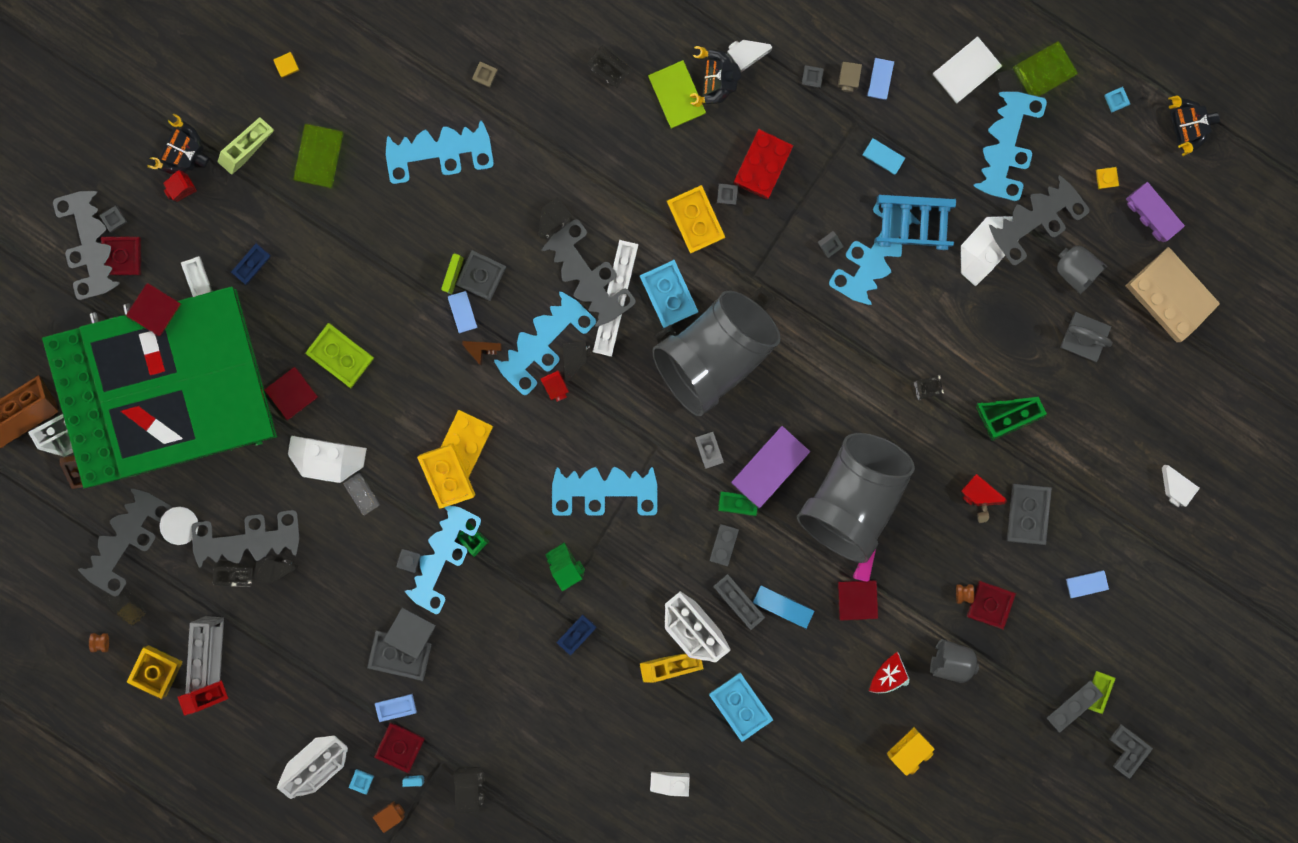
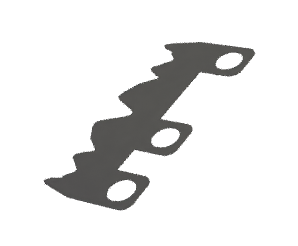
(1043, 212)
(92, 253)
(590, 284)
(127, 529)
(256, 541)

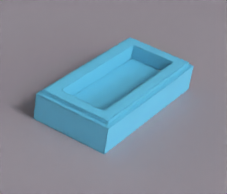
(883, 156)

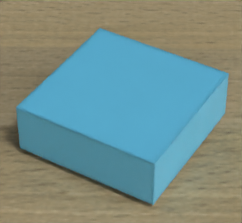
(1117, 99)
(417, 780)
(361, 781)

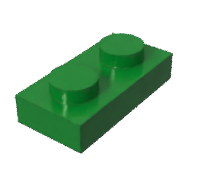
(736, 504)

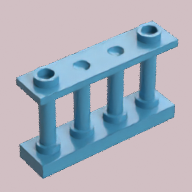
(906, 204)

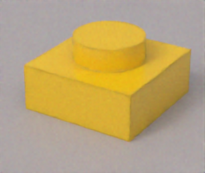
(1107, 178)

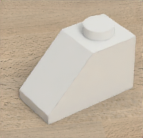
(747, 53)
(1178, 487)
(670, 783)

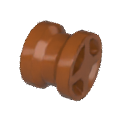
(964, 593)
(99, 642)

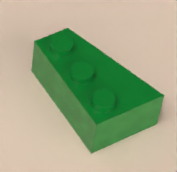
(1008, 416)
(564, 567)

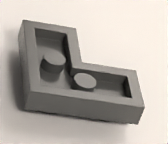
(1134, 751)

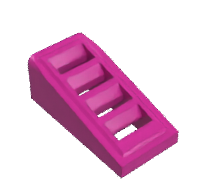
(863, 570)

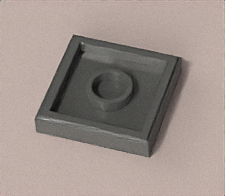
(481, 275)
(409, 633)

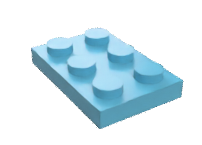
(669, 293)
(741, 707)

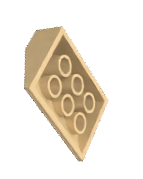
(1173, 295)

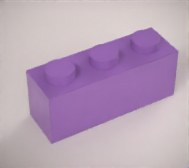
(1154, 212)

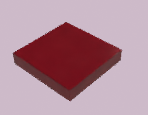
(124, 255)
(153, 309)
(291, 393)
(857, 600)
(991, 605)
(399, 747)

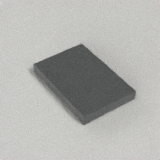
(1029, 514)
(392, 661)

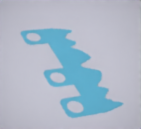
(447, 147)
(1004, 153)
(872, 263)
(533, 348)
(595, 488)
(443, 546)

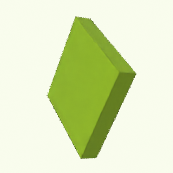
(452, 273)

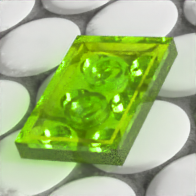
(1045, 70)
(318, 156)

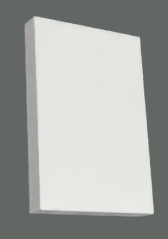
(967, 69)

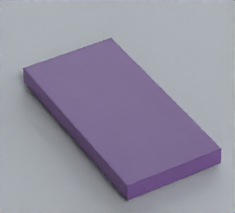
(770, 467)

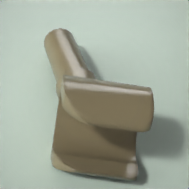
(983, 516)

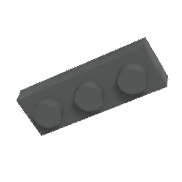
(739, 601)
(1075, 706)

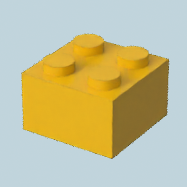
(154, 671)
(911, 752)

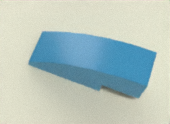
(783, 606)

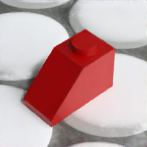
(179, 186)
(555, 386)
(981, 493)
(202, 698)

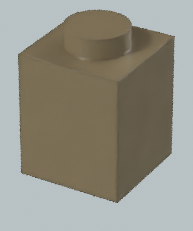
(849, 76)

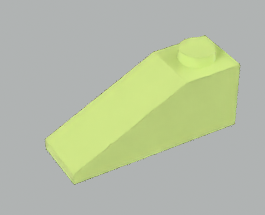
(244, 146)

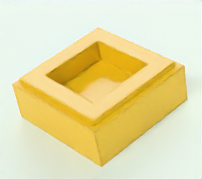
(286, 65)

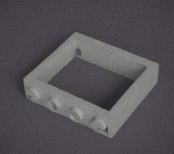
(204, 652)

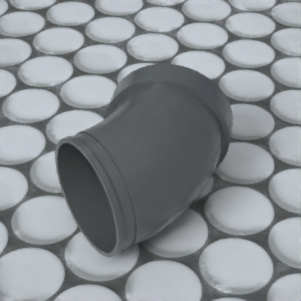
(716, 351)
(858, 496)

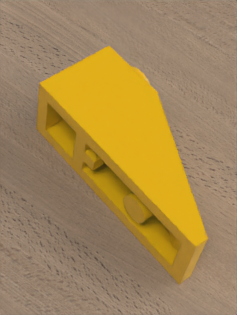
(669, 667)

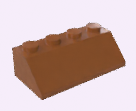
(25, 409)

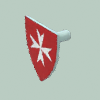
(890, 676)

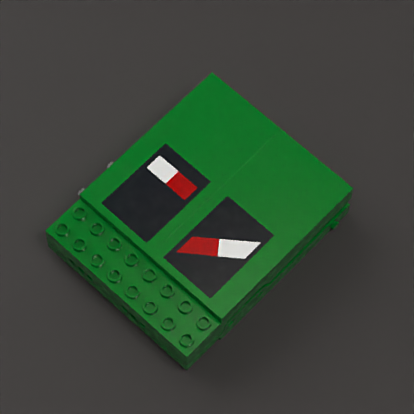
(158, 400)

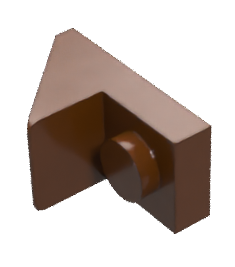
(476, 349)
(71, 471)

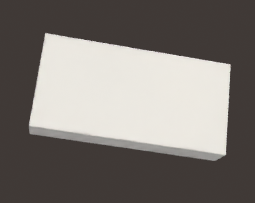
(196, 276)

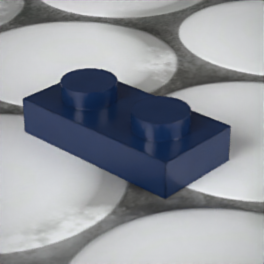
(251, 264)
(576, 634)

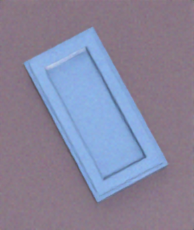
(880, 79)
(462, 312)
(1087, 584)
(395, 707)

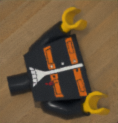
(719, 77)
(1191, 123)
(181, 150)

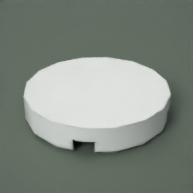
(177, 525)

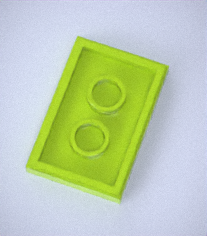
(673, 91)
(339, 355)

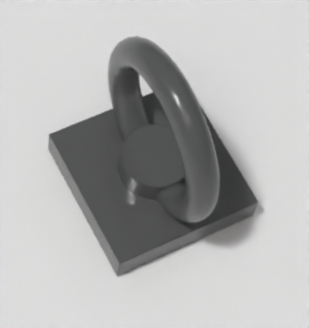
(1086, 337)

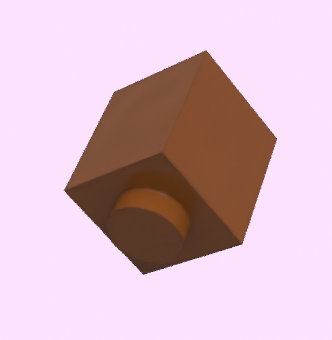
(389, 816)

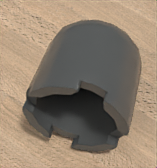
(1079, 267)
(954, 662)

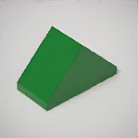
(473, 544)

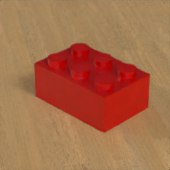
(763, 164)

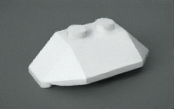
(981, 251)
(52, 437)
(325, 459)
(694, 629)
(313, 766)

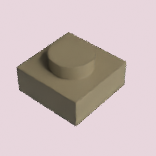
(485, 74)

